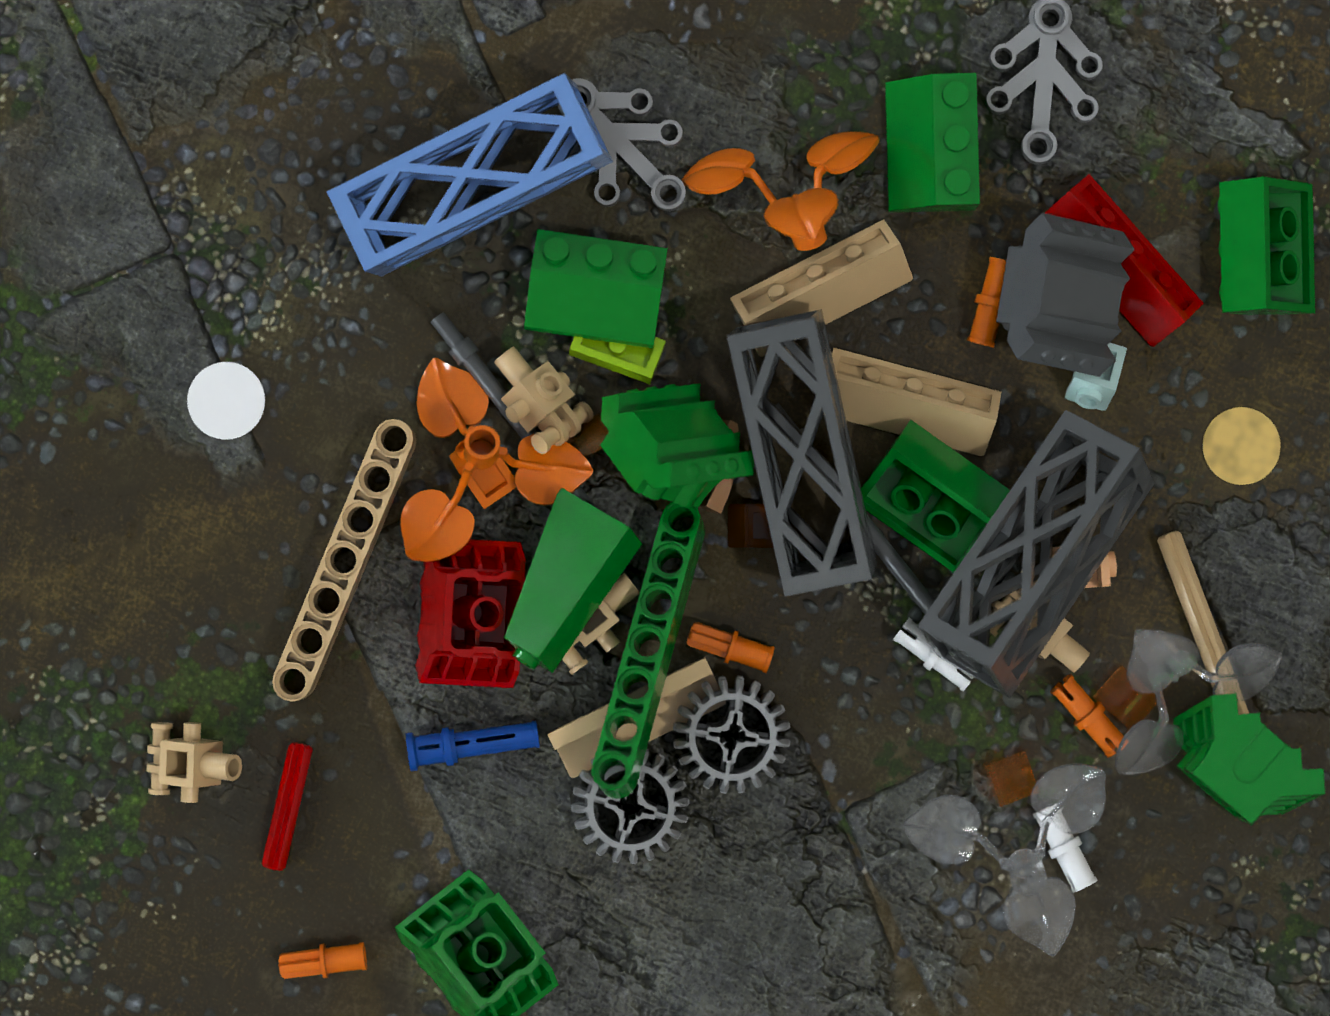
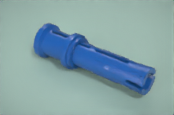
(442, 746)

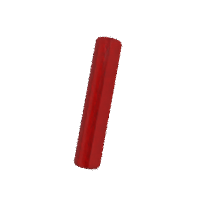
(287, 806)

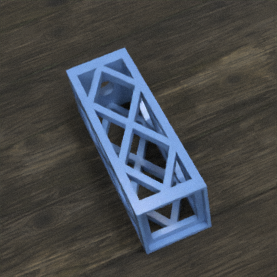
(422, 164)

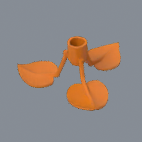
(796, 216)
(450, 401)

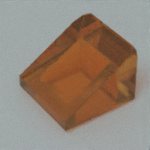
(591, 436)
(1123, 701)
(1010, 778)

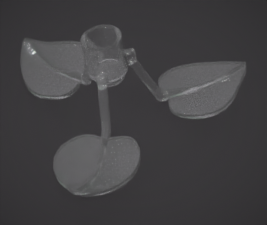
(1162, 659)
(1038, 906)

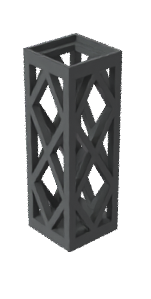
(821, 378)
(1124, 484)

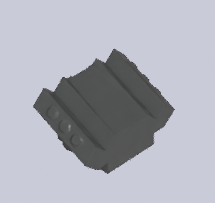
(1064, 294)

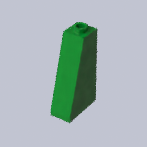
(568, 579)

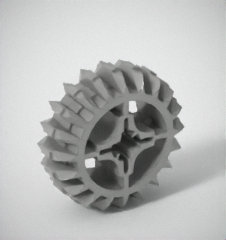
(752, 736)
(650, 811)

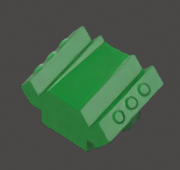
(671, 443)
(1243, 761)
(477, 950)

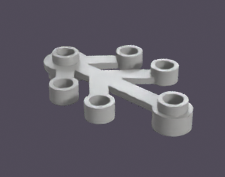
(1045, 72)
(618, 138)

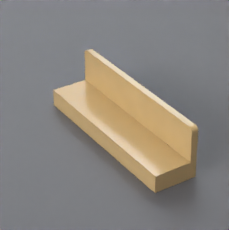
(830, 280)
(891, 395)
(579, 738)

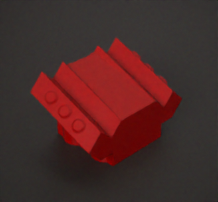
(467, 614)

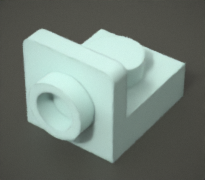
(1096, 391)

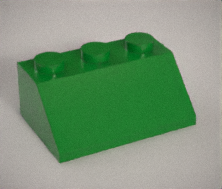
(932, 143)
(1266, 247)
(595, 288)
(932, 495)

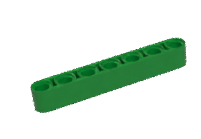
(654, 668)

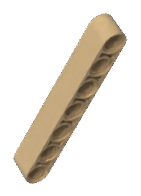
(329, 576)

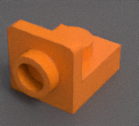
(486, 484)

